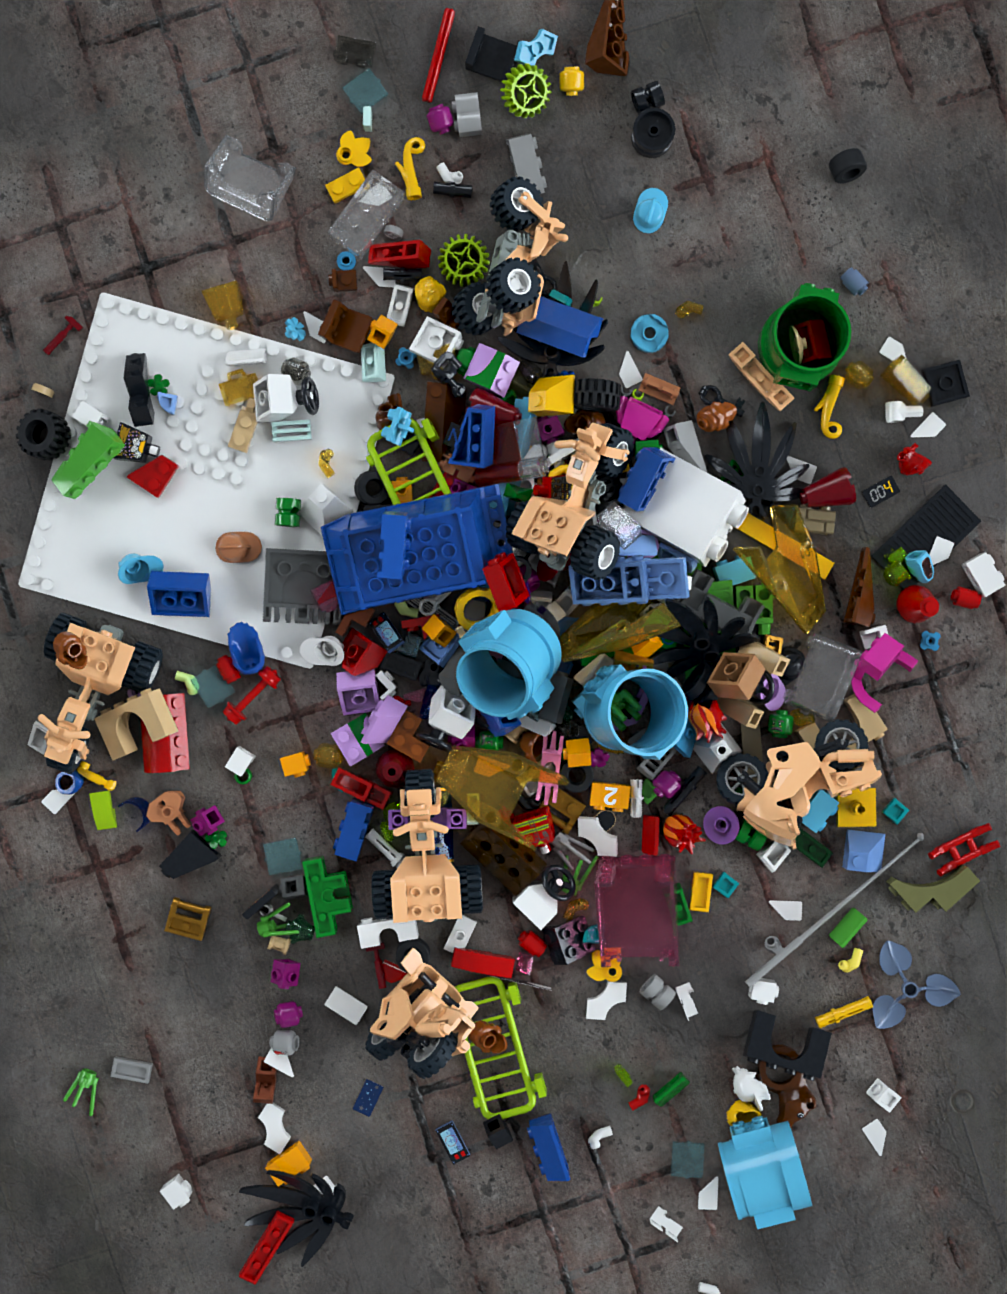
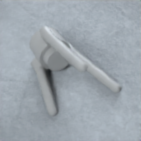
(563, 841)

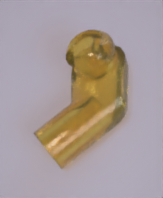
(688, 307)
(324, 459)
(574, 906)

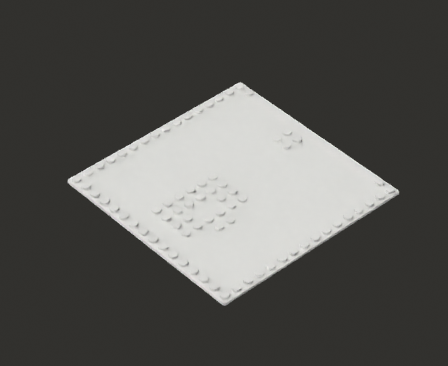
(215, 487)

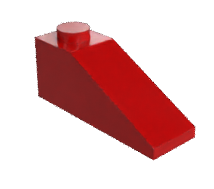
(404, 254)

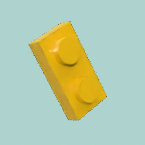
(345, 185)

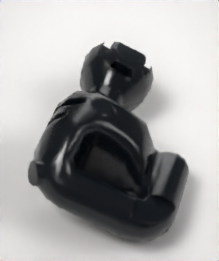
(446, 375)

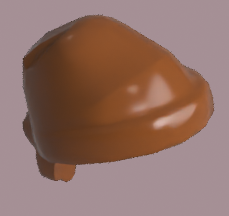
(532, 745)

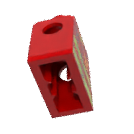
(537, 827)

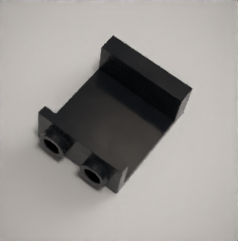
(490, 56)

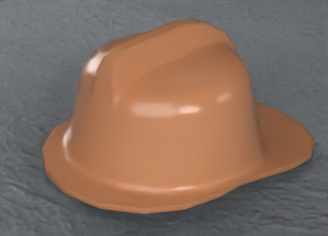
(238, 547)

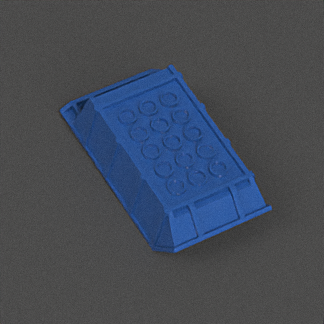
(448, 548)

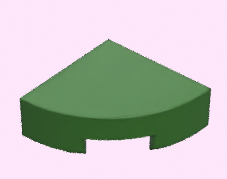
(647, 791)

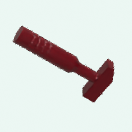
(62, 335)
(378, 964)

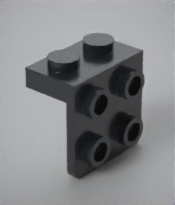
(567, 941)

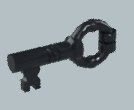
(537, 267)
(704, 390)

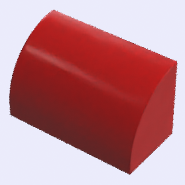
(816, 339)

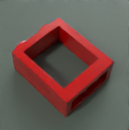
(505, 581)

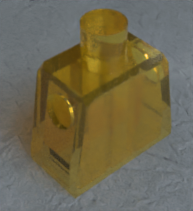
(225, 303)

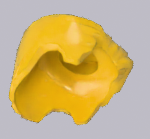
(429, 293)
(742, 1112)

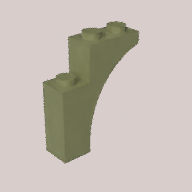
(942, 892)

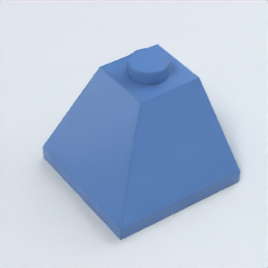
(863, 851)

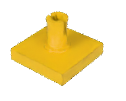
(857, 809)

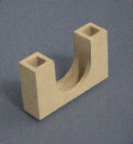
(149, 707)
(741, 709)
(864, 717)

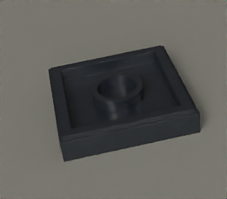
(946, 383)
(261, 902)

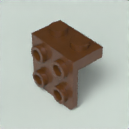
(345, 327)

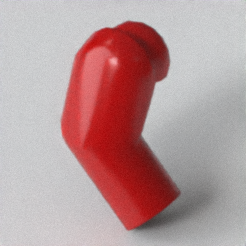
(642, 1097)

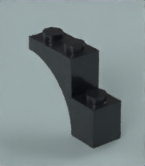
(138, 389)

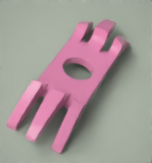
(554, 756)

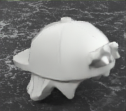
(748, 1088)

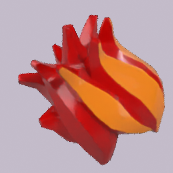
(706, 720)
(682, 832)

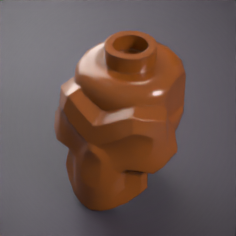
(716, 416)
(70, 650)
(488, 1037)

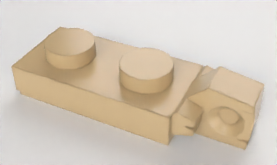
(244, 428)

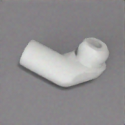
(447, 176)

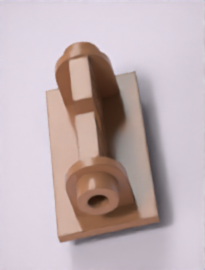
(659, 389)
(465, 472)

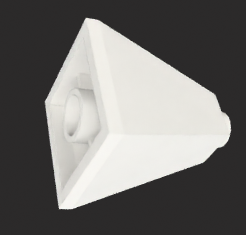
(709, 751)

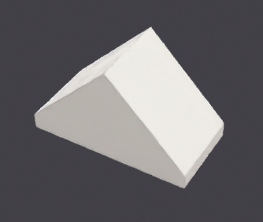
(565, 601)
(37, 736)
(773, 855)

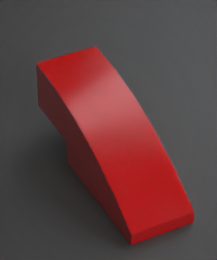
(361, 788)
(483, 962)

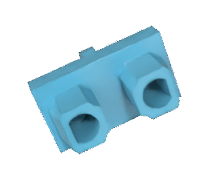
(399, 427)

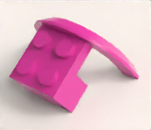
(876, 662)

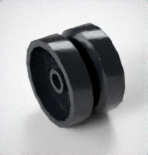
(662, 126)
(696, 685)

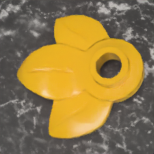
(356, 148)
(601, 973)

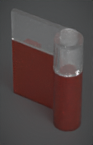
(516, 454)

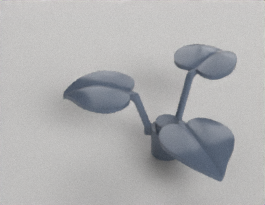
(893, 960)

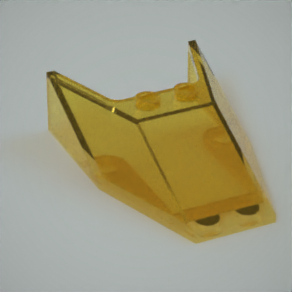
(791, 569)
(614, 628)
(490, 785)

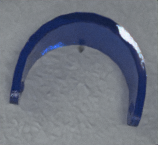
(425, 708)
(143, 805)

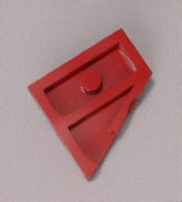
(155, 475)

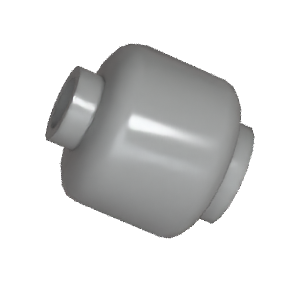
(284, 1042)

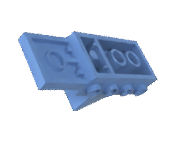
(633, 581)

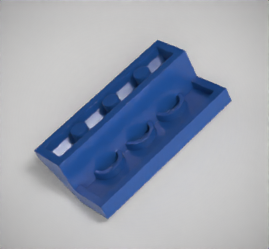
(562, 327)

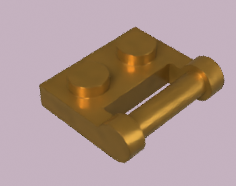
(566, 805)
(187, 925)

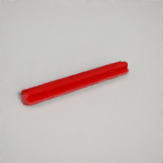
(438, 55)

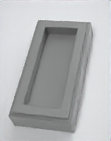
(131, 1069)

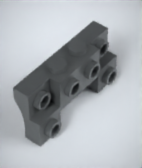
(749, 608)

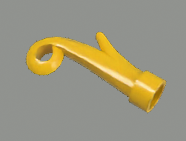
(413, 191)
(827, 402)

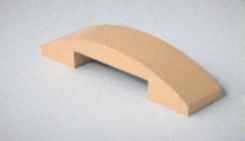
(760, 377)

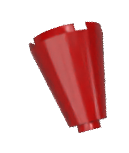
(916, 604)

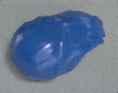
(245, 649)

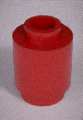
(966, 598)
(227, 669)
(532, 943)

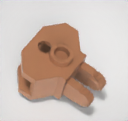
(173, 808)

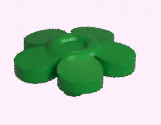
(158, 384)
(216, 839)

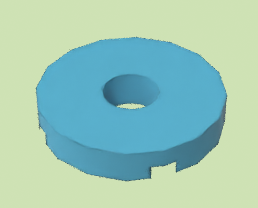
(645, 344)

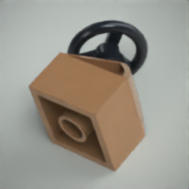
(740, 678)

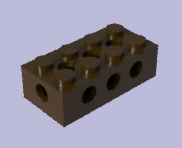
(506, 859)

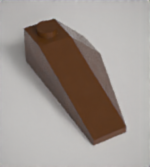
(606, 45)
(442, 410)
(861, 599)

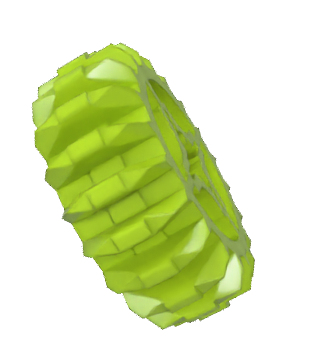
(533, 76)
(471, 264)

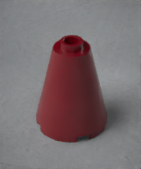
(503, 410)
(830, 490)
(396, 760)

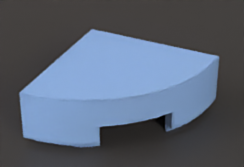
(167, 402)

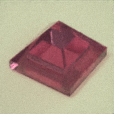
(525, 963)

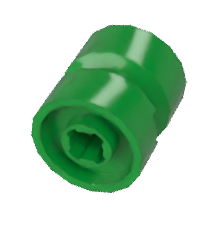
(287, 512)
(754, 840)

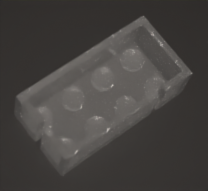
(366, 214)

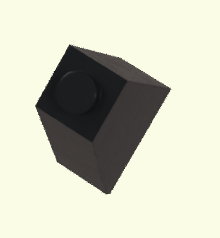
(189, 856)

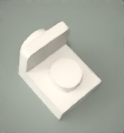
(883, 1095)

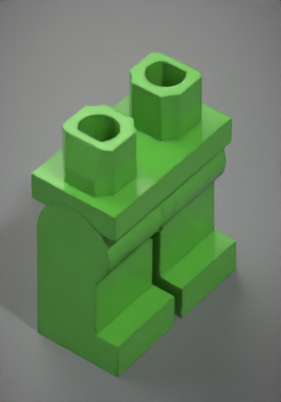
(762, 596)

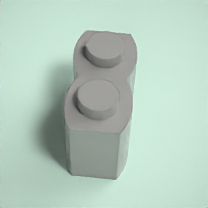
(468, 114)

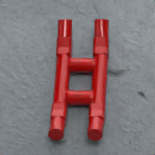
(968, 838)

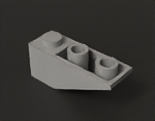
(684, 443)

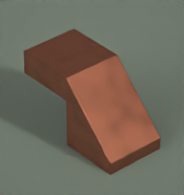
(361, 617)
(265, 1082)

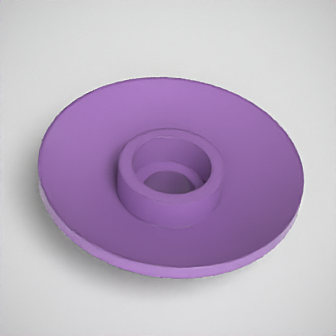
(713, 825)

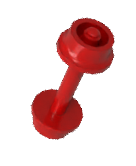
(234, 712)

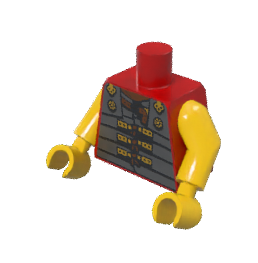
(554, 485)

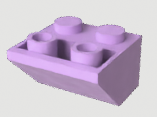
(383, 721)

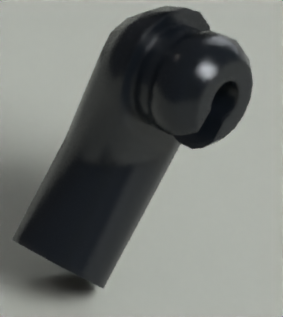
(528, 803)

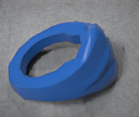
(78, 781)

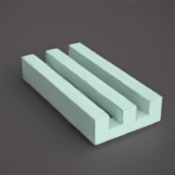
(293, 430)

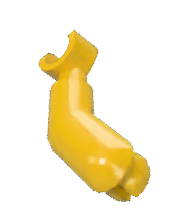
(96, 778)

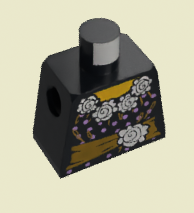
(136, 446)

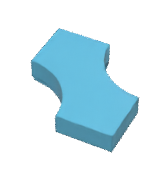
(541, 45)

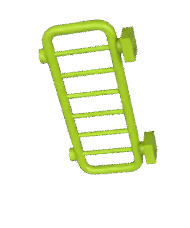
(421, 434)
(531, 1087)

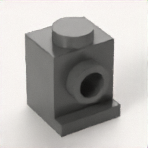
(287, 885)

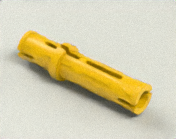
(841, 1013)

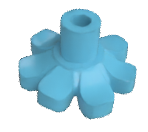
(294, 329)

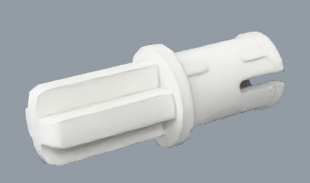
(636, 798)

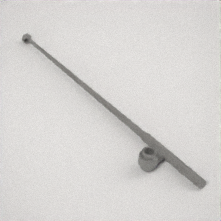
(773, 944)

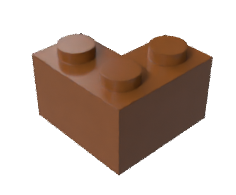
(404, 739)

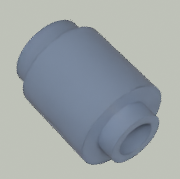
(854, 281)

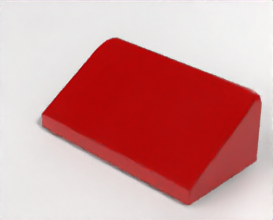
(650, 834)

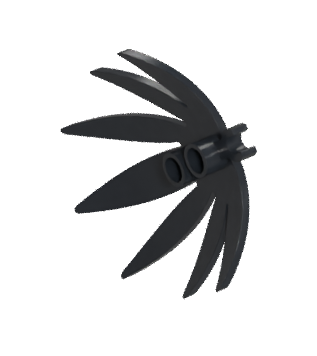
(550, 355)
(758, 478)
(703, 642)
(322, 1209)

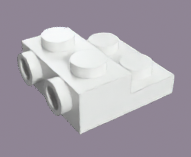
(432, 337)

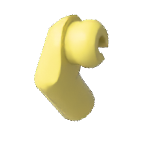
(853, 963)

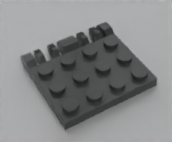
(288, 584)

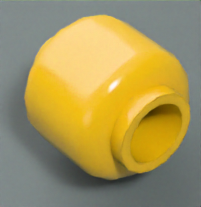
(571, 81)

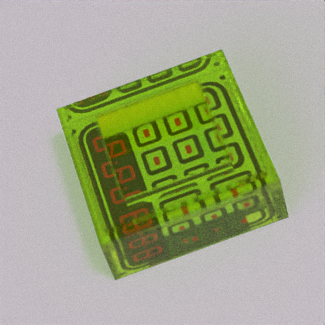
(623, 1075)

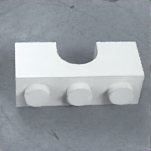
(370, 930)

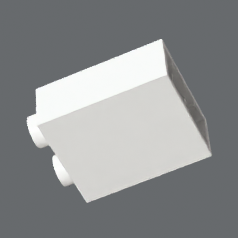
(692, 511)

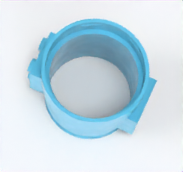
(523, 640)
(667, 706)
(764, 1172)

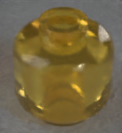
(859, 374)
(328, 756)

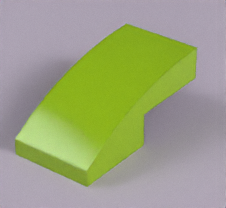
(102, 810)

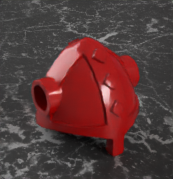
(912, 462)

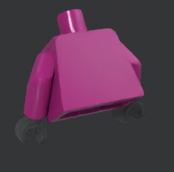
(640, 417)

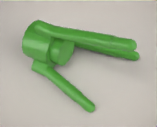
(579, 884)
(268, 927)
(85, 1078)

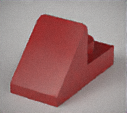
(412, 624)

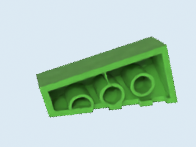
(87, 460)

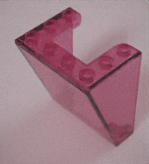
(637, 907)

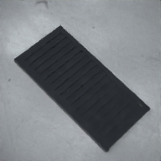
(940, 516)

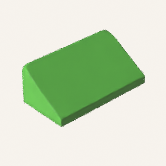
(848, 927)

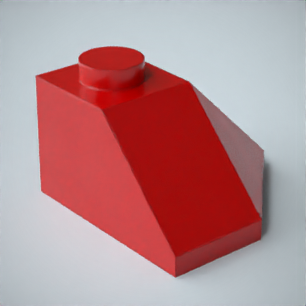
(361, 653)

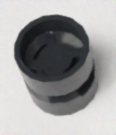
(654, 97)

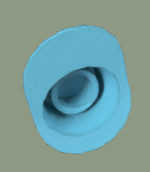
(650, 210)
(137, 568)

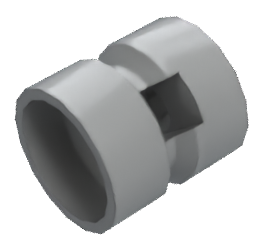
(655, 990)

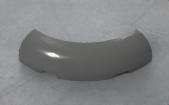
(474, 610)

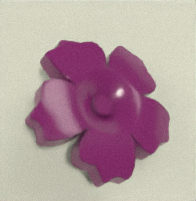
(599, 758)

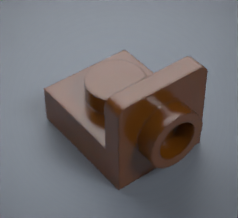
(343, 280)
(443, 313)

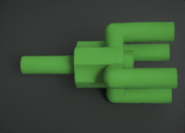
(626, 701)

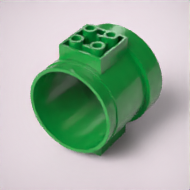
(776, 362)

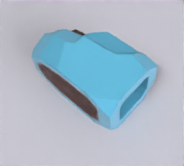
(920, 565)

